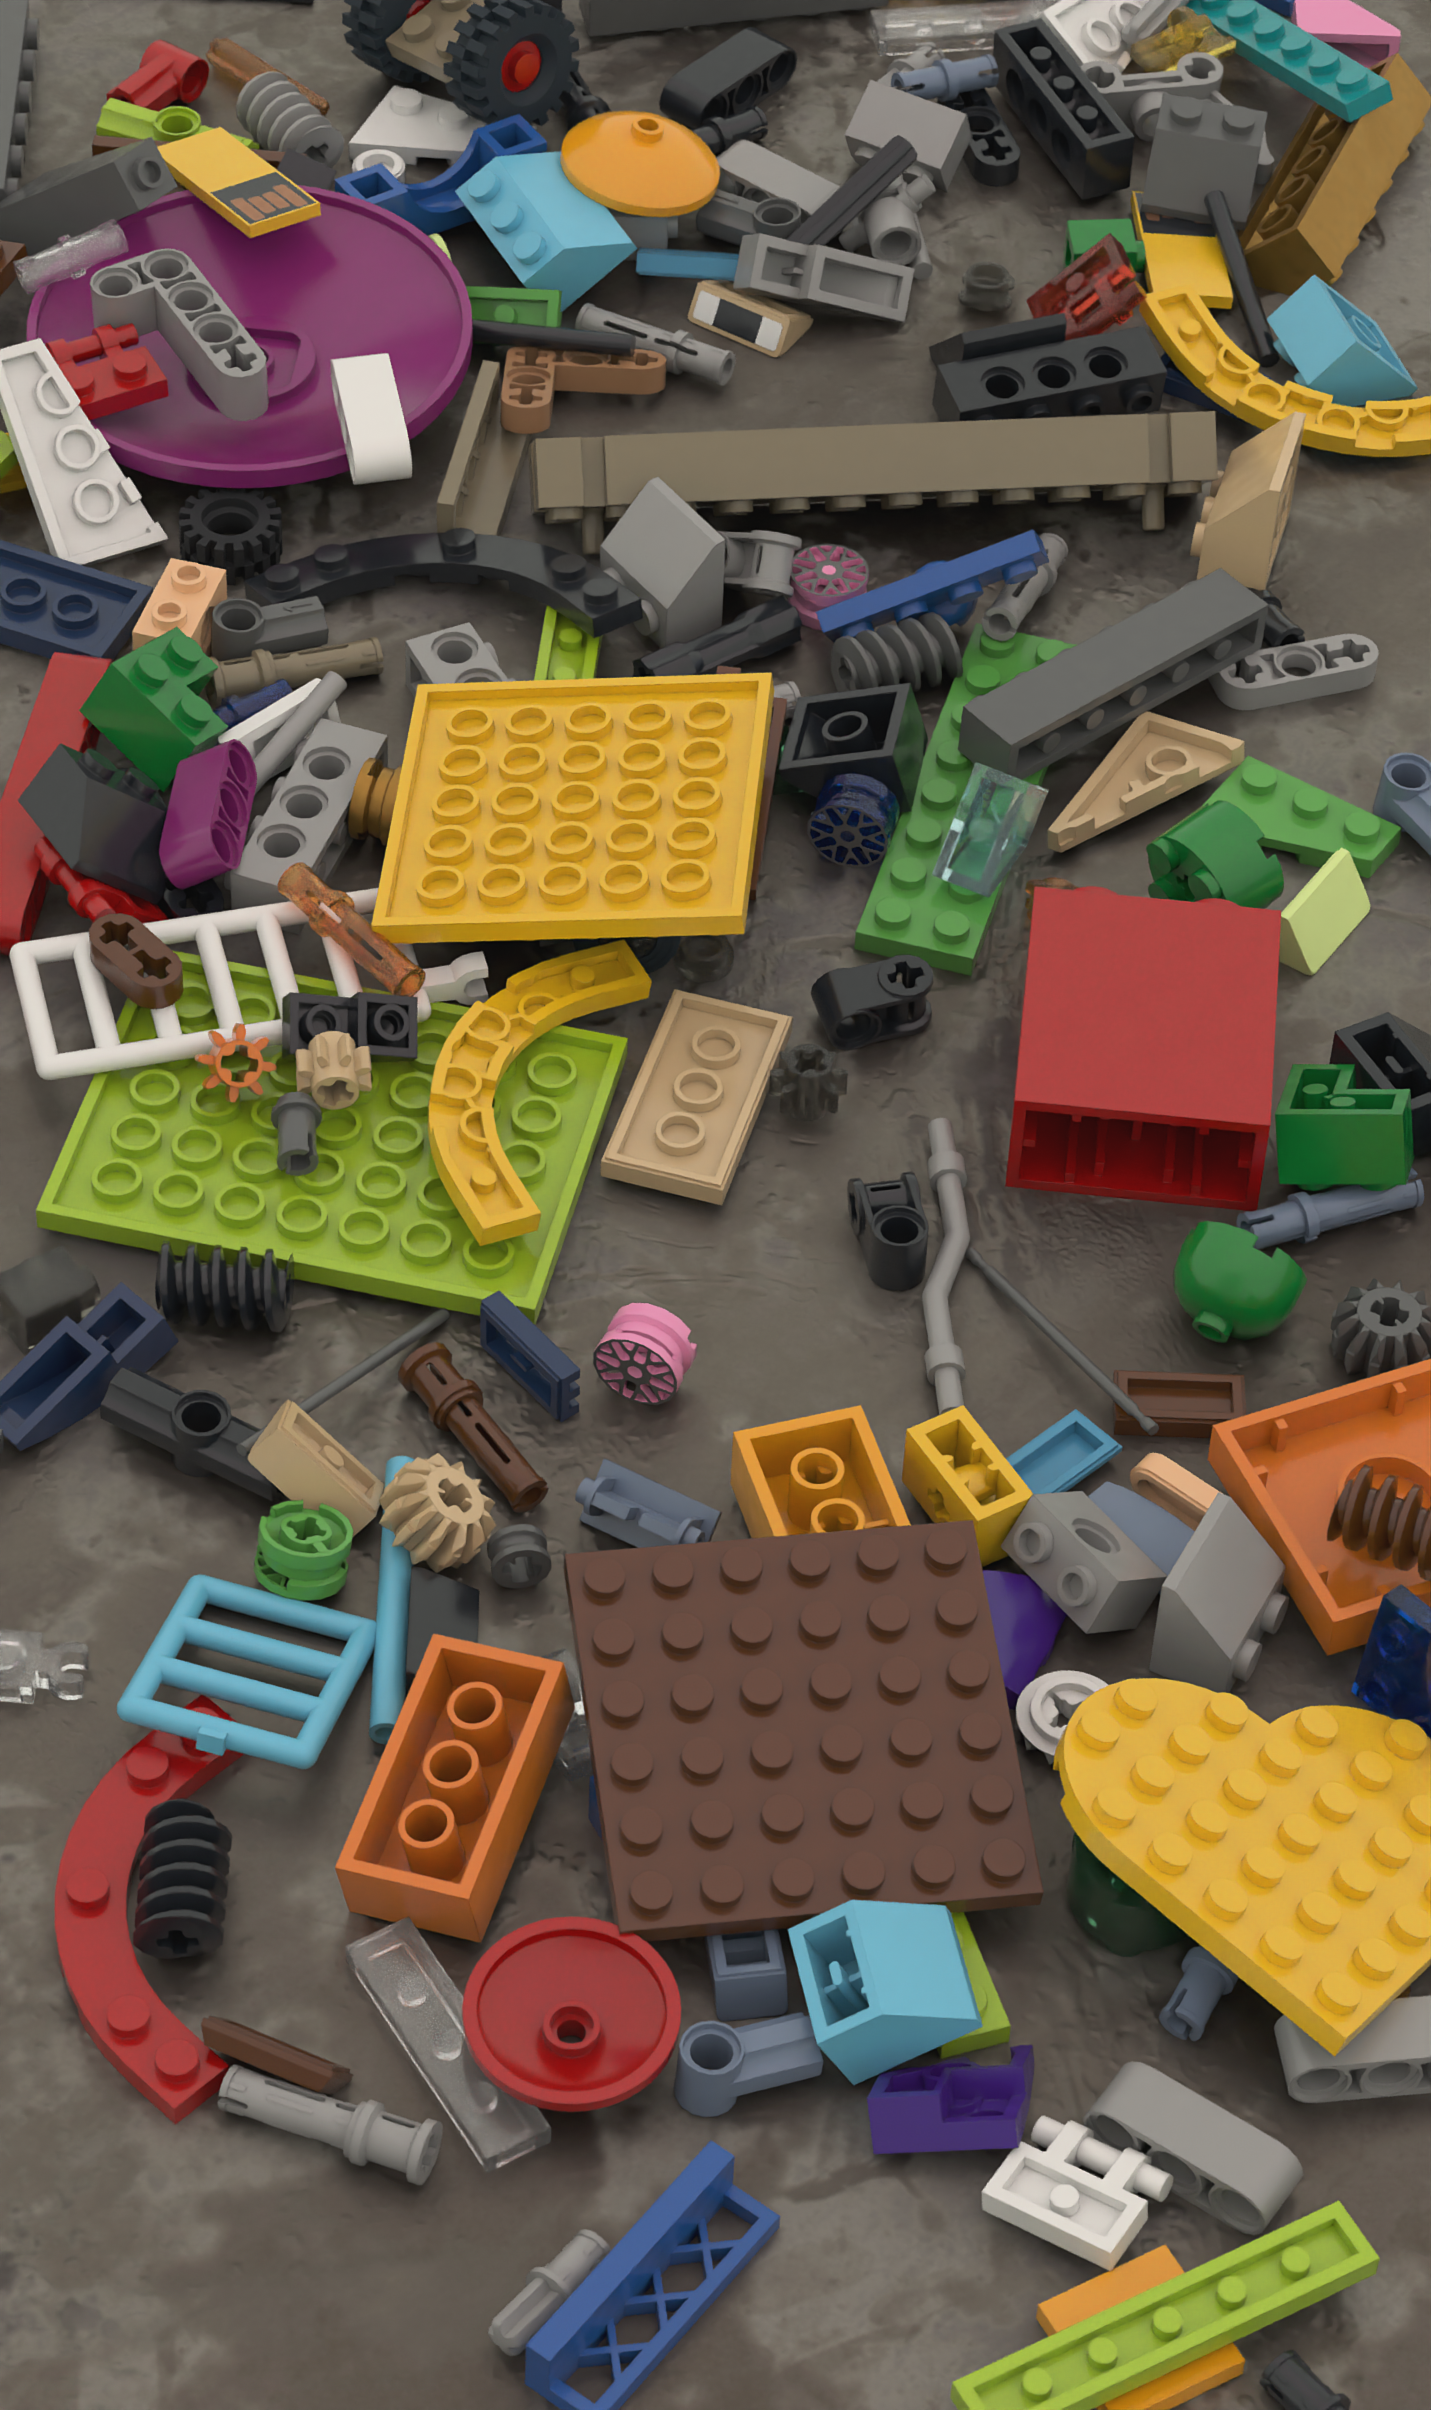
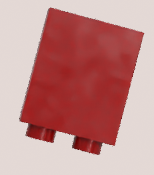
(1145, 1049)

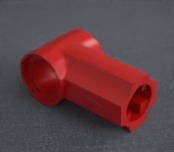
(162, 77)

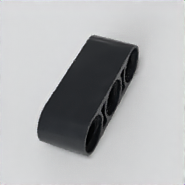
(728, 78)

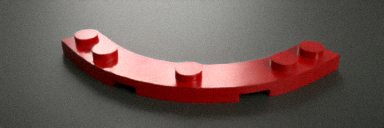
(92, 1922)

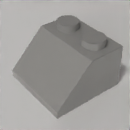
(669, 562)
(1218, 1602)

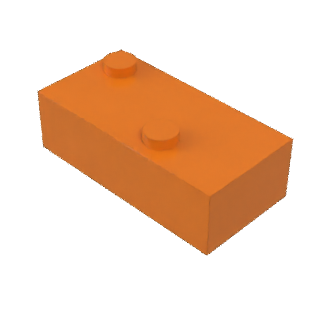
(456, 1787)

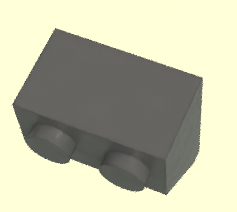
(1201, 151)

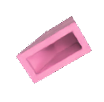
(1348, 29)

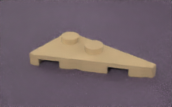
(1144, 769)

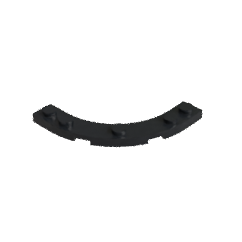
(459, 556)

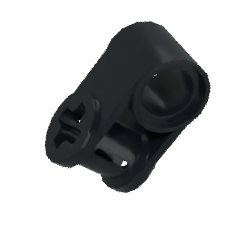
(870, 1005)
(890, 1230)

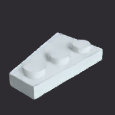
(415, 128)

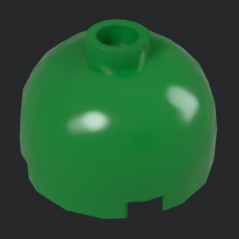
(1232, 1285)

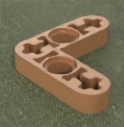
(536, 373)

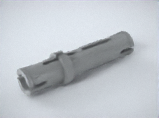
(679, 348)
(1019, 598)

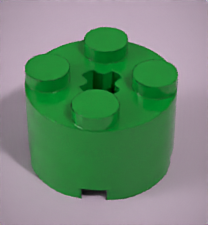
(1214, 857)

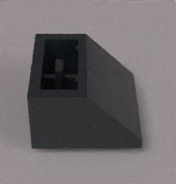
(1391, 1056)

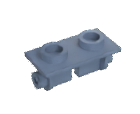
(643, 1509)

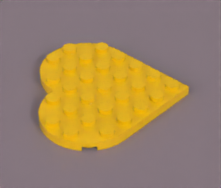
(1267, 1843)

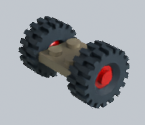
(490, 53)

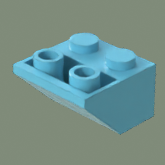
(883, 1983)

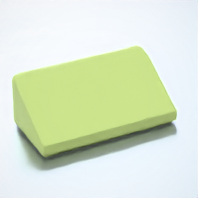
(1322, 914)

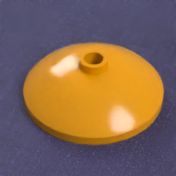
(640, 164)

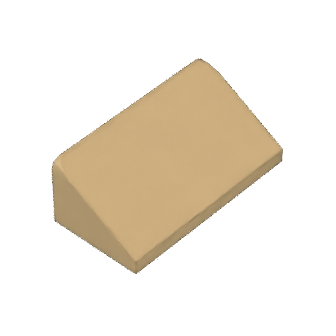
(315, 1467)

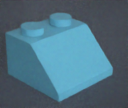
(1337, 347)

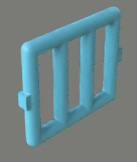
(218, 1734)

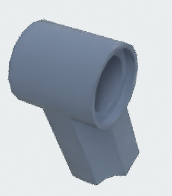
(1406, 796)
(742, 2061)

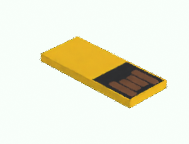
(237, 183)
(1182, 254)

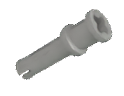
(360, 2130)

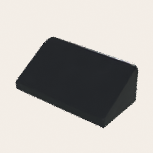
(440, 1608)

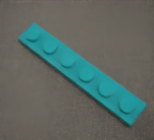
(1297, 57)

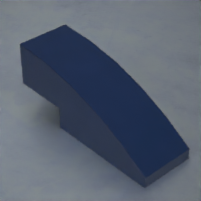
(74, 1364)

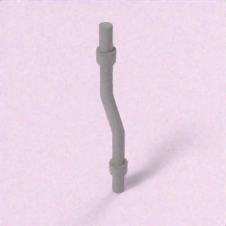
(947, 1177)

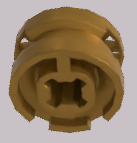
(373, 801)

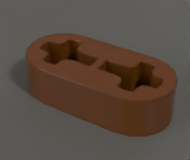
(127, 968)

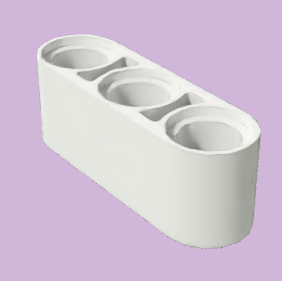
(371, 418)

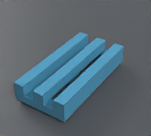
(686, 263)

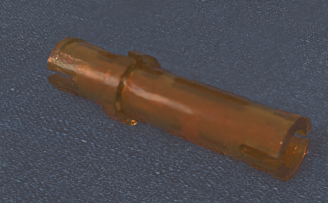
(309, 891)

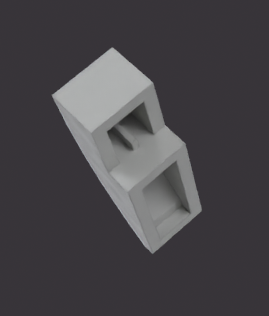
(823, 277)

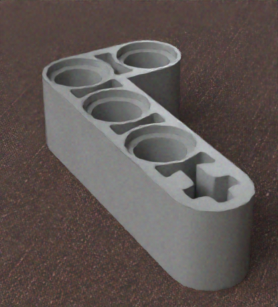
(172, 296)

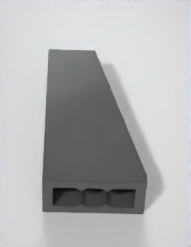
(85, 195)

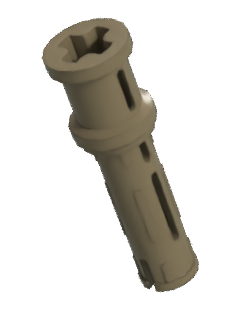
(298, 668)

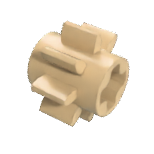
(333, 1070)

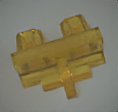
(1183, 35)

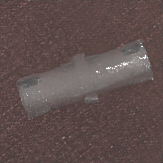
(70, 256)

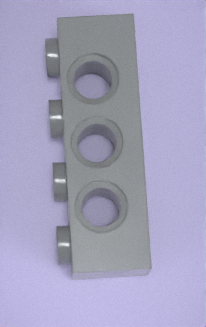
(305, 814)

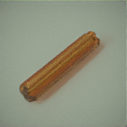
(245, 66)

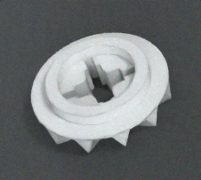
(1046, 1699)

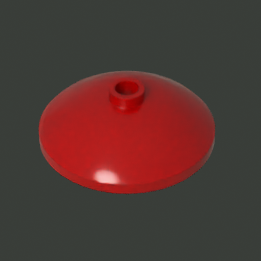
(578, 1982)

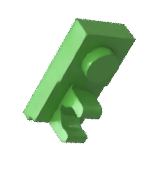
(515, 306)

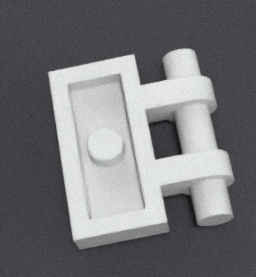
(1068, 2205)

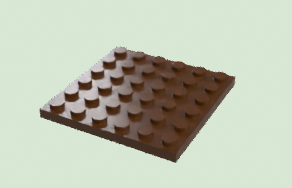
(798, 1729)

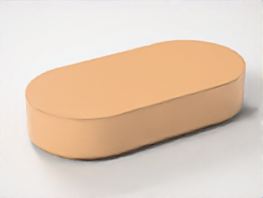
(1172, 1488)

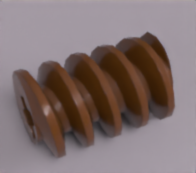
(1384, 1522)

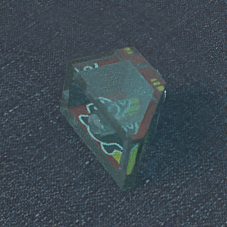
(989, 829)

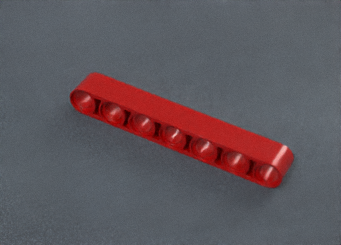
(52, 722)

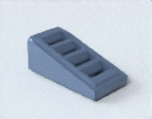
(747, 1975)

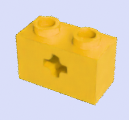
(964, 1477)

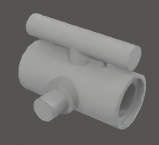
(893, 226)

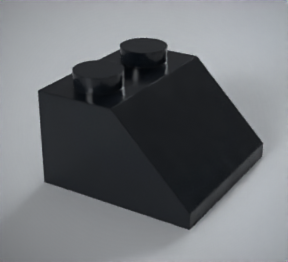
(857, 732)
(101, 819)

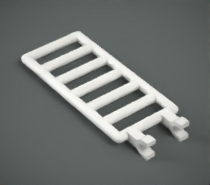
(457, 981)

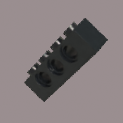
(1063, 109)
(1066, 378)

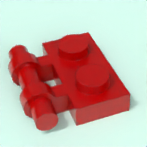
(118, 378)
(89, 896)

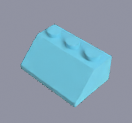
(545, 224)

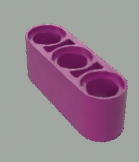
(208, 814)

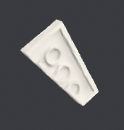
(1093, 28)
(72, 478)

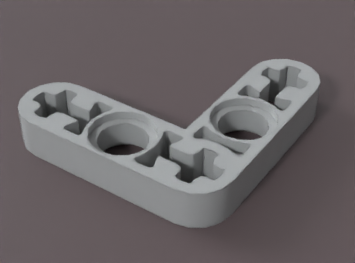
(1335, 666)

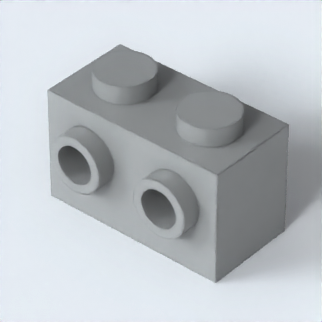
(933, 130)

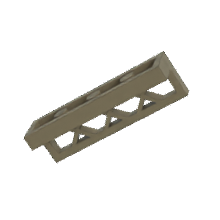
(483, 464)

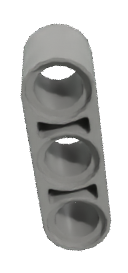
(762, 175)
(1381, 2061)
(1209, 2151)

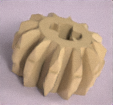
(437, 1512)

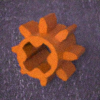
(226, 1047)

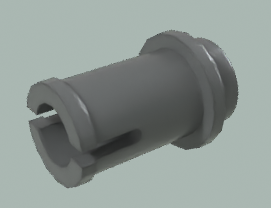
(296, 1120)

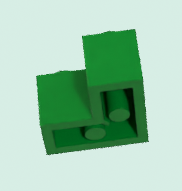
(153, 705)
(1340, 1132)

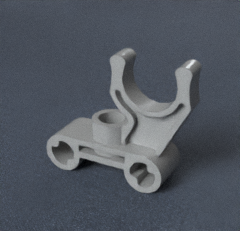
(1139, 96)

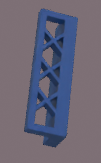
(635, 2265)

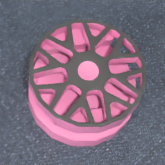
(825, 579)
(647, 1349)

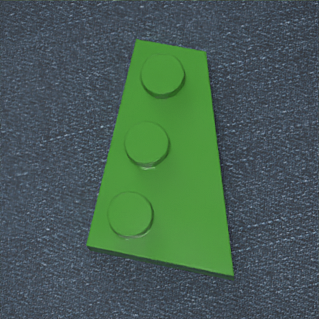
(1306, 818)

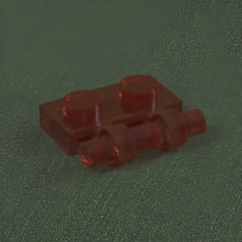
(1085, 285)

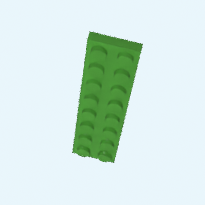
(908, 905)

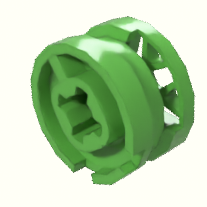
(303, 1549)

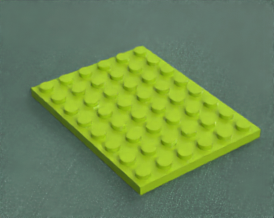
(185, 1166)

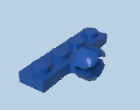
(938, 587)

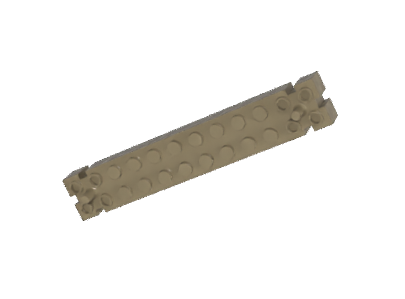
(886, 462)

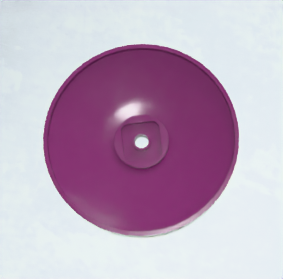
(306, 296)

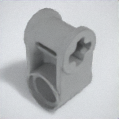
(759, 562)

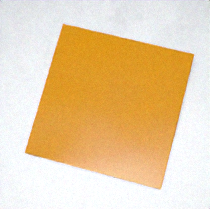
(1118, 2286)

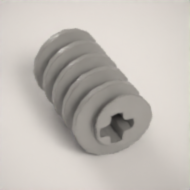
(285, 119)

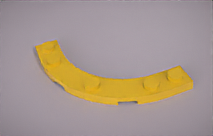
(1233, 382)
(478, 1055)

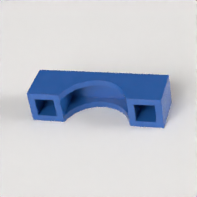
(434, 203)

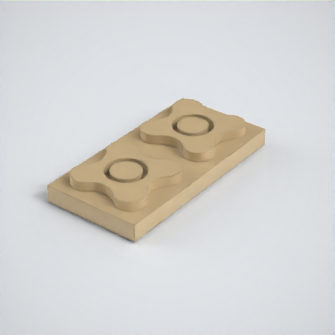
(696, 1097)

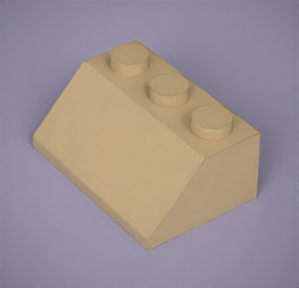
(1250, 505)

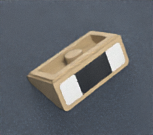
(747, 317)

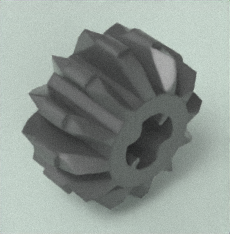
(1381, 1329)

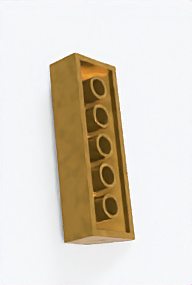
(1330, 185)

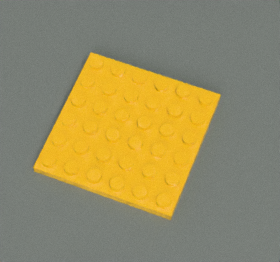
(577, 809)

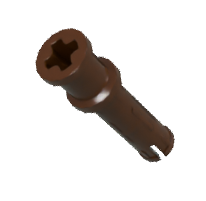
(457, 1407)

